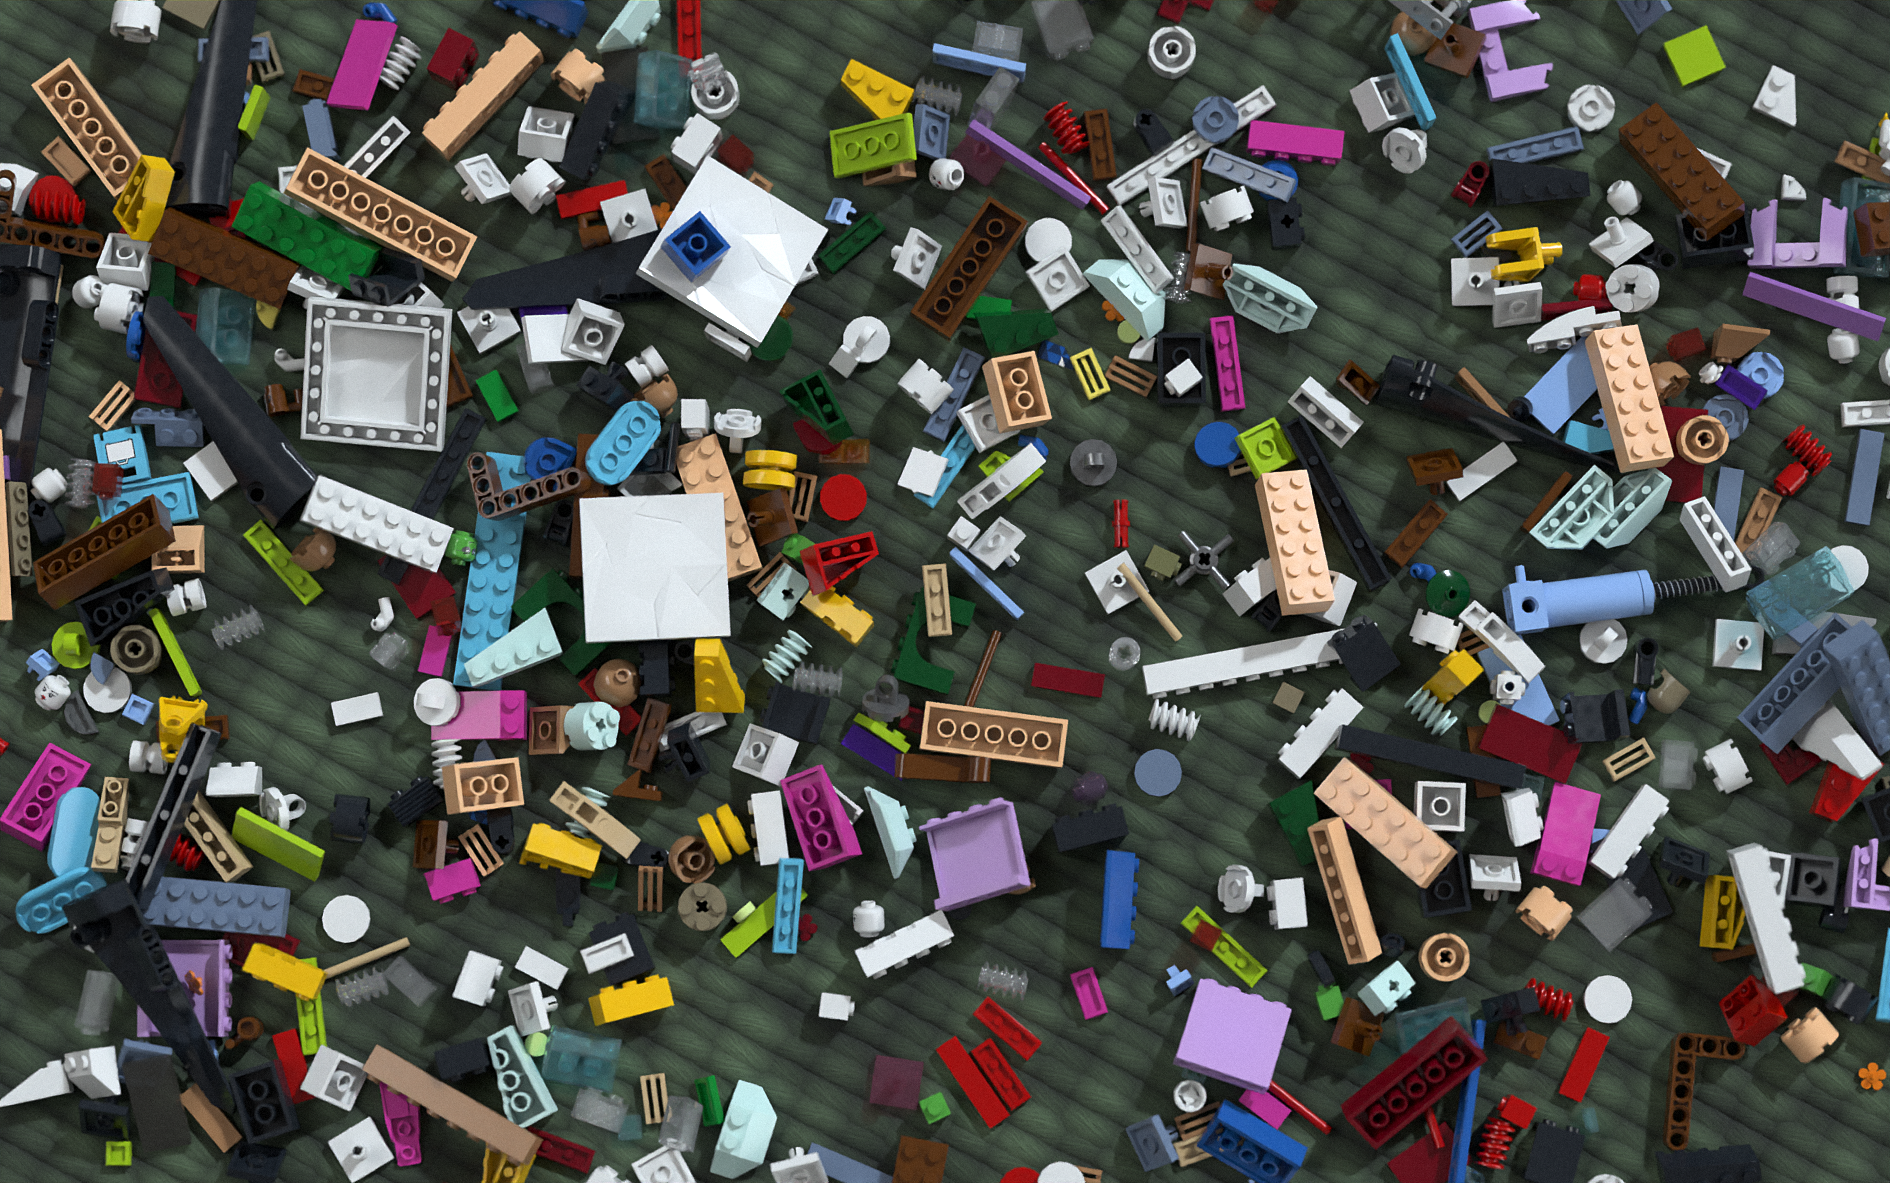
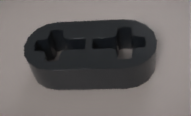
(1321, 969)

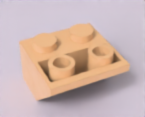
(185, 554)

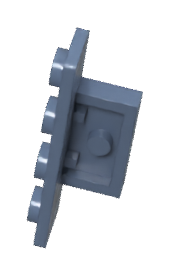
(173, 426)

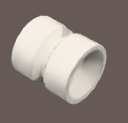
(1843, 286)
(647, 366)
(186, 597)
(146, 757)
(134, 829)
(1189, 1095)

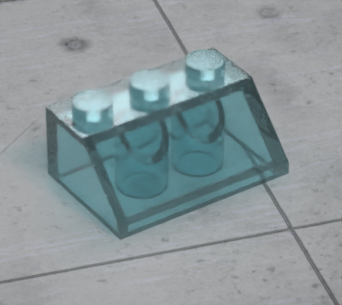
(662, 90)
(226, 324)
(1418, 1023)
(581, 1058)

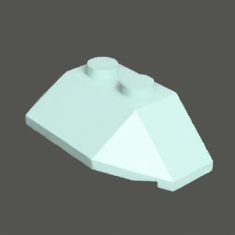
(630, 26)
(1129, 295)
(1268, 299)
(1636, 503)
(1578, 514)
(892, 829)
(744, 1132)

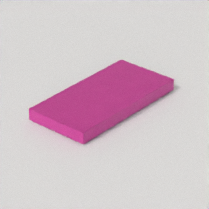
(362, 64)

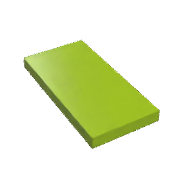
(873, 145)
(277, 844)

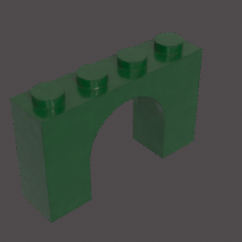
(554, 590)
(910, 666)

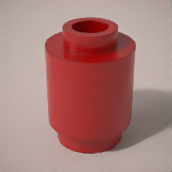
(1791, 479)

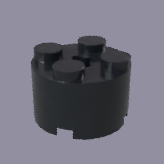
(350, 819)
(1849, 998)

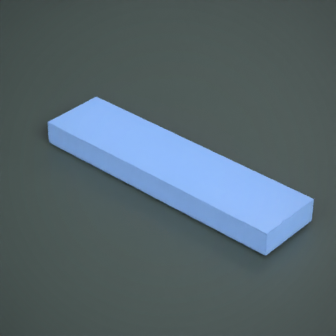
(986, 584)

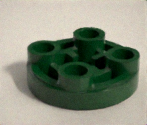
(776, 341)

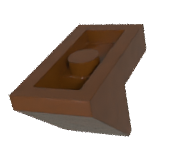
(1357, 382)
(631, 789)
(1524, 1043)

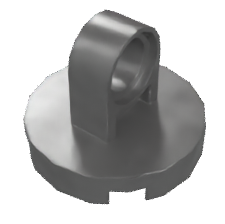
(1093, 462)
(885, 703)

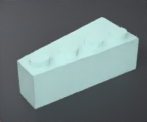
(518, 650)
(520, 1083)

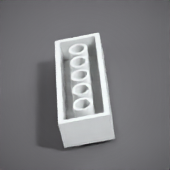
(376, 524)
(1766, 918)

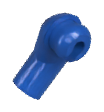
(379, 10)
(1036, 442)
(1422, 571)
(1640, 706)

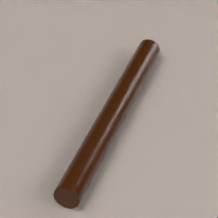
(1194, 204)
(983, 668)

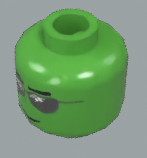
(461, 548)

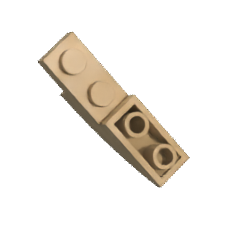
(595, 820)
(112, 824)

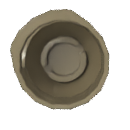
(1669, 695)

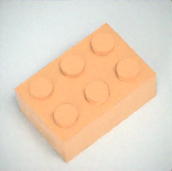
(1017, 392)
(482, 785)

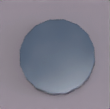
(1215, 119)
(1721, 408)
(1157, 772)

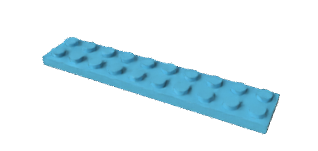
(492, 576)

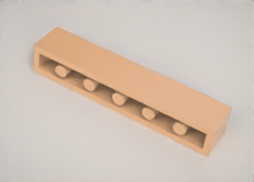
(1344, 890)

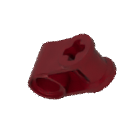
(1469, 186)

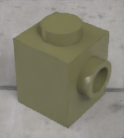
(1162, 563)

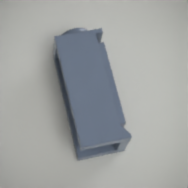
(320, 128)

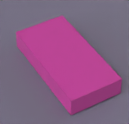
(434, 653)
(1088, 993)
(1265, 1107)

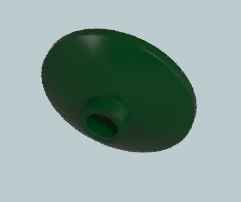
(1438, 593)

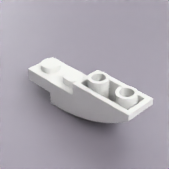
(1562, 330)
(1001, 481)
(1502, 640)

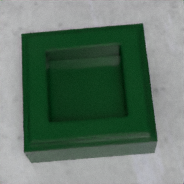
(604, 876)

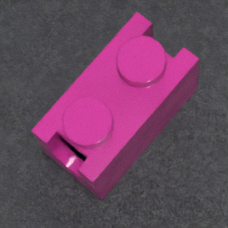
(452, 880)

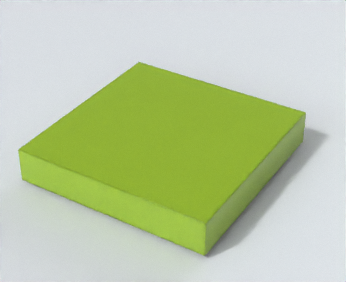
(1694, 56)
(254, 112)
(1265, 447)

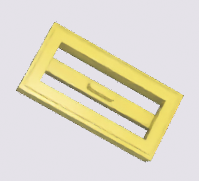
(1081, 356)

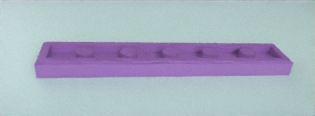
(1028, 165)
(1814, 306)

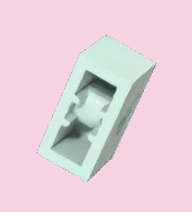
(775, 600)
(1386, 988)

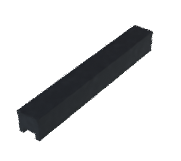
(1336, 504)
(1430, 757)
(171, 813)

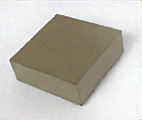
(1288, 697)

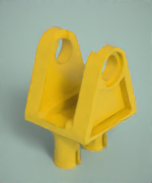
(1531, 252)
(174, 722)

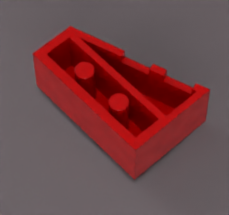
(835, 559)
(1837, 792)

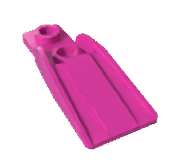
(403, 1126)

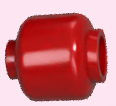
(1590, 287)

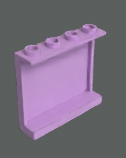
(976, 854)
(210, 962)
(1232, 1036)

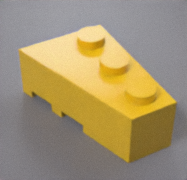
(1456, 673)
(714, 679)
(1721, 913)

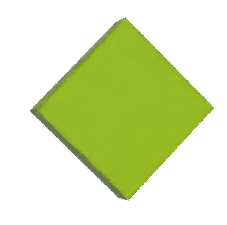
(118, 1153)

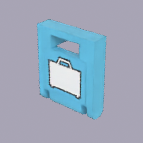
(124, 449)

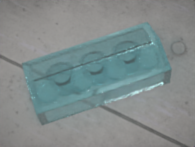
(1854, 194)
(1799, 593)

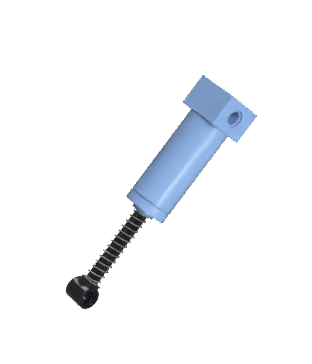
(1595, 597)

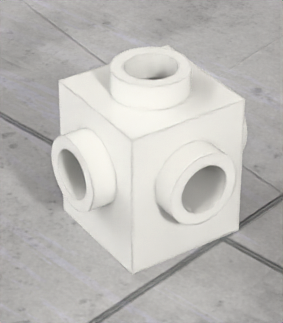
(1498, 689)

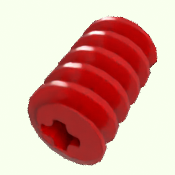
(1064, 129)
(58, 208)
(1808, 449)
(186, 854)
(1552, 1000)
(1495, 1143)

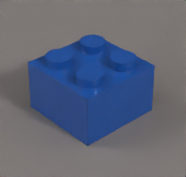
(695, 246)

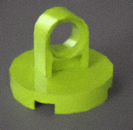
(72, 646)

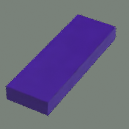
(871, 749)

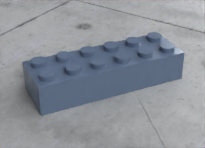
(1865, 681)
(1796, 690)
(219, 907)

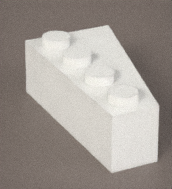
(904, 944)

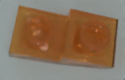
(851, 452)

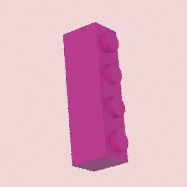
(1295, 141)

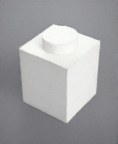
(1182, 378)
(963, 533)
(836, 1006)

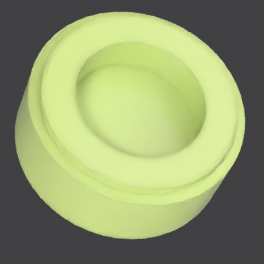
(1127, 333)
(1485, 710)
(744, 912)
(536, 1043)

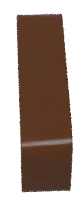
(942, 768)

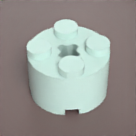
(592, 726)

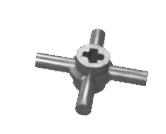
(1212, 553)

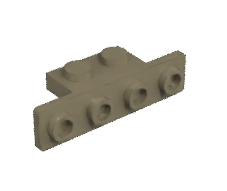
(18, 529)

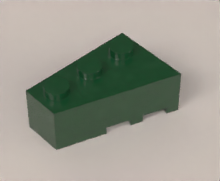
(1014, 330)
(816, 404)
(1294, 815)

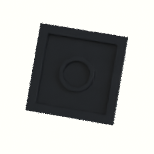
(1683, 861)
(105, 1118)
(256, 1162)

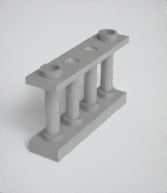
(1429, 16)

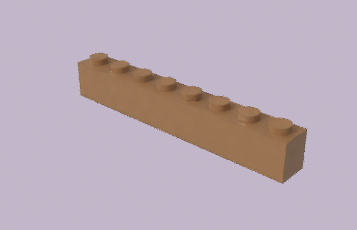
(451, 1104)

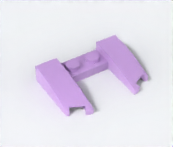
(1498, 80)
(1826, 253)
(1860, 880)

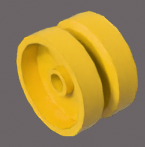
(770, 469)
(724, 833)

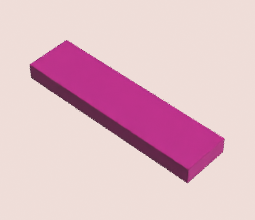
(1227, 363)

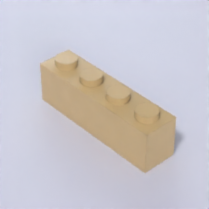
(216, 840)

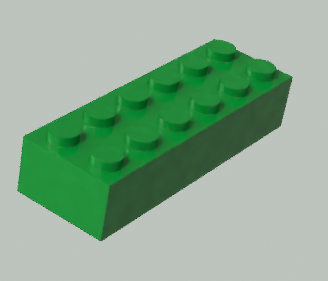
(305, 235)

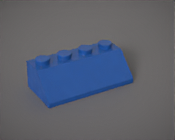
(562, 15)
(1117, 900)
(1265, 1153)

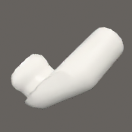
(287, 363)
(385, 617)

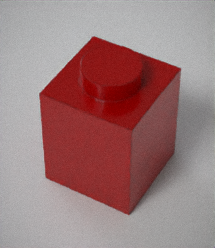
(1516, 1111)

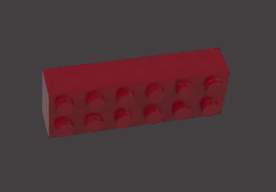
(1413, 1082)

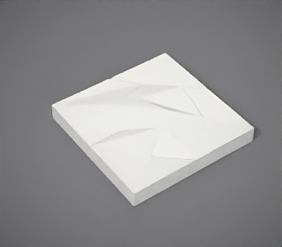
(765, 259)
(376, 374)
(654, 567)

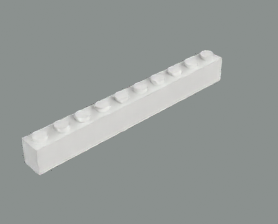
(1239, 663)

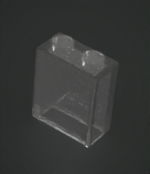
(1062, 27)
(994, 99)
(1615, 913)
(97, 1002)

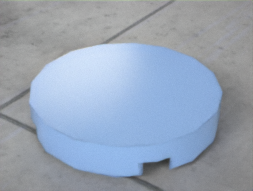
(1764, 370)

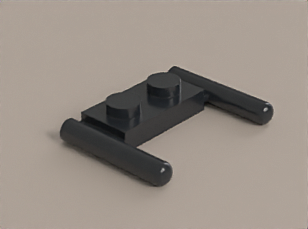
(661, 459)

